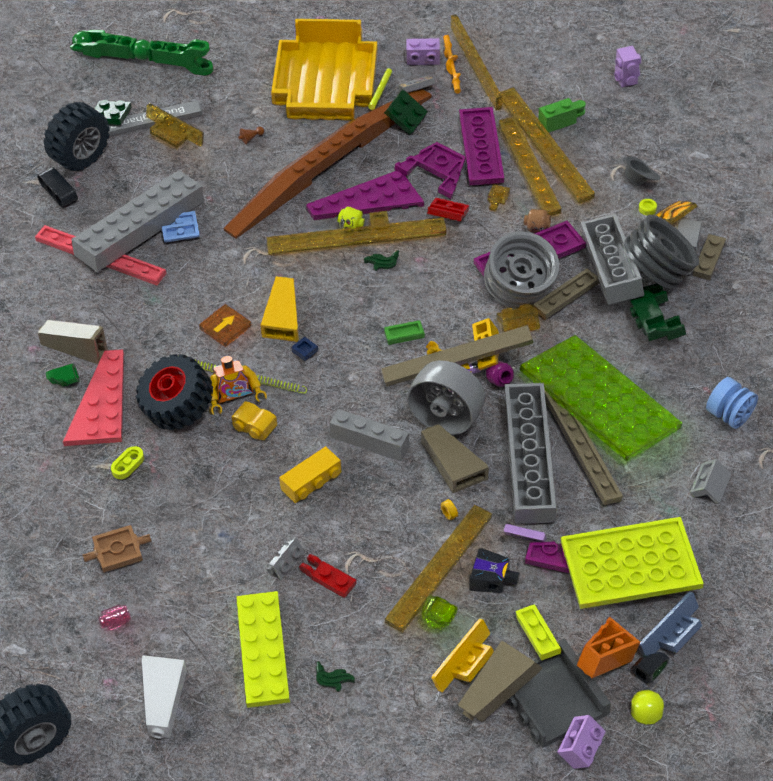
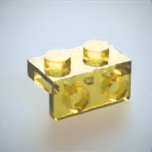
(519, 317)

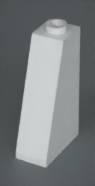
(162, 691)

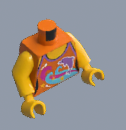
(232, 381)

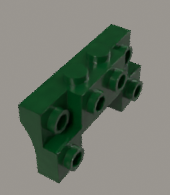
(650, 317)

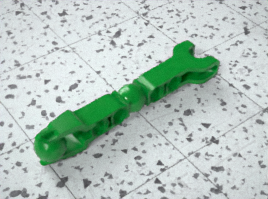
(161, 52)

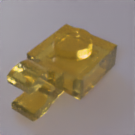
(497, 195)

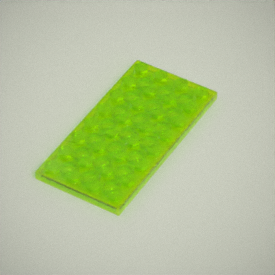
(601, 397)

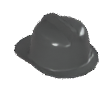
(638, 171)

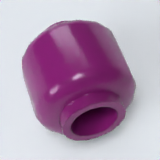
(500, 374)

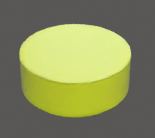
(647, 207)

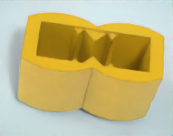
(253, 420)

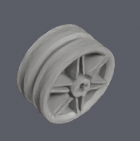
(529, 257)

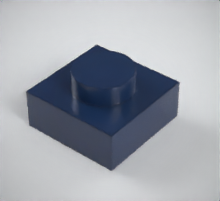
(304, 348)

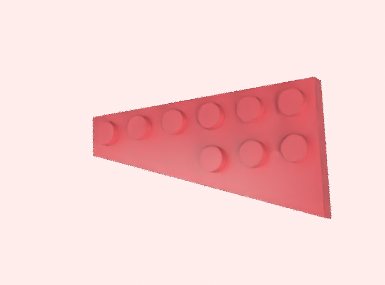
(101, 409)

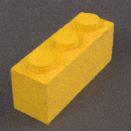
(310, 474)

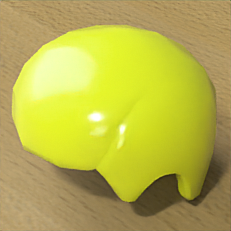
(647, 707)

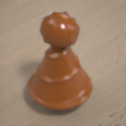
(247, 134)

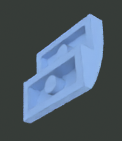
(182, 228)

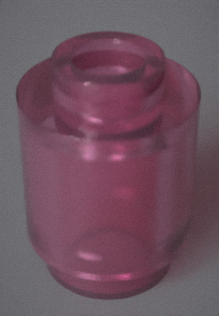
(114, 617)

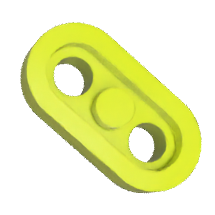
(125, 464)

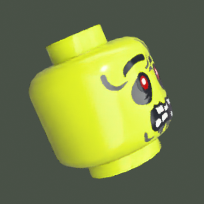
(350, 218)

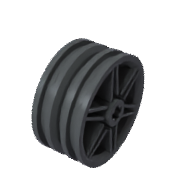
(661, 251)

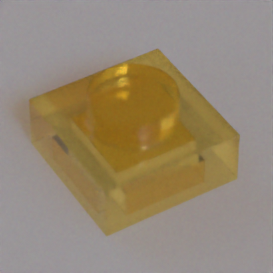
(378, 218)

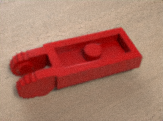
(328, 576)

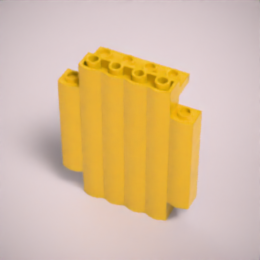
(325, 70)

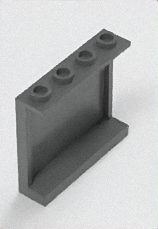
(558, 696)

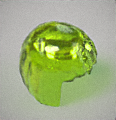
(438, 612)

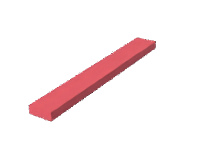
(124, 264)

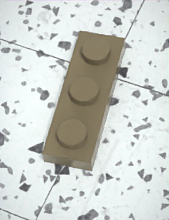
(709, 257)

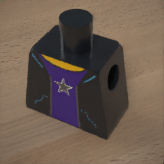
(491, 572)

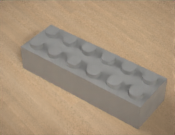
(612, 263)

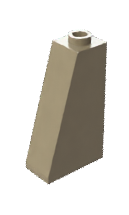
(74, 339)
(453, 459)
(498, 681)

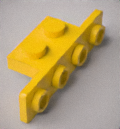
(466, 658)

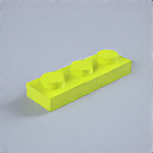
(538, 632)

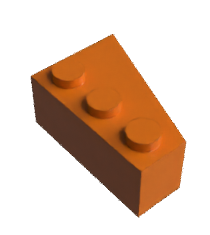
(608, 649)

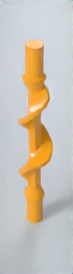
(450, 66)

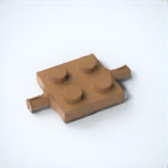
(117, 548)

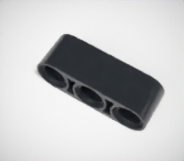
(57, 187)

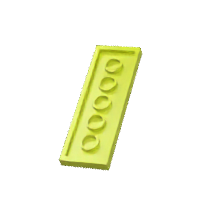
(262, 649)

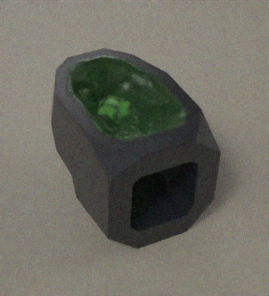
(650, 666)

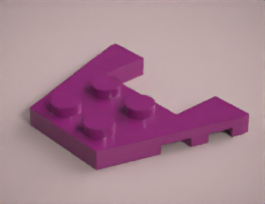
(438, 161)

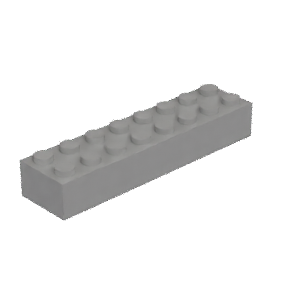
(137, 220)
(529, 454)

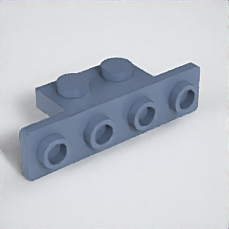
(674, 628)

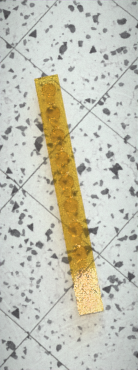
(547, 146)
(356, 236)

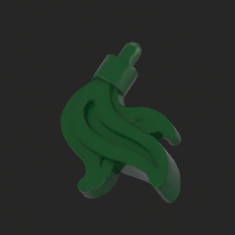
(380, 261)
(333, 679)

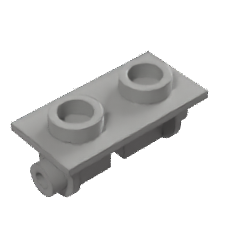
(287, 557)

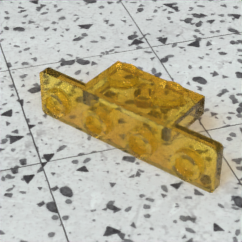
(171, 128)

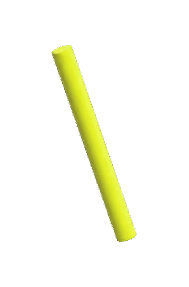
(380, 88)

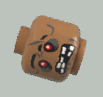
(537, 220)

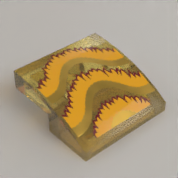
(676, 211)

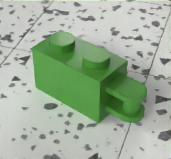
(561, 114)

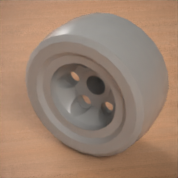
(440, 405)

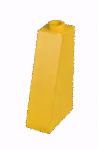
(281, 313)

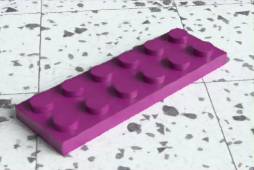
(481, 146)
(561, 237)

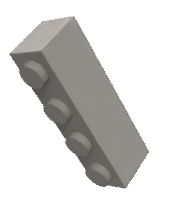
(369, 435)

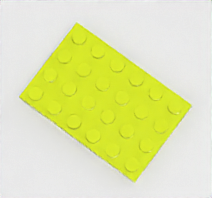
(631, 562)

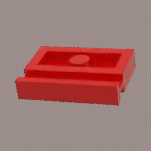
(448, 209)

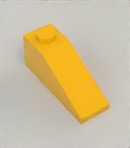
(482, 330)

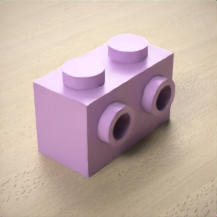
(425, 51)
(627, 66)
(581, 742)

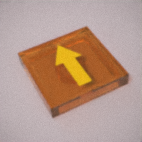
(225, 325)

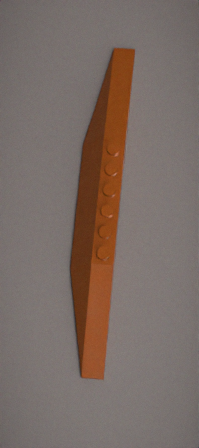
(299, 173)

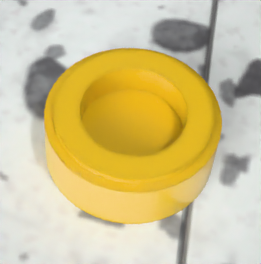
(449, 509)

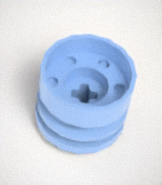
(732, 402)

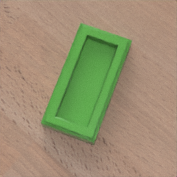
(404, 332)

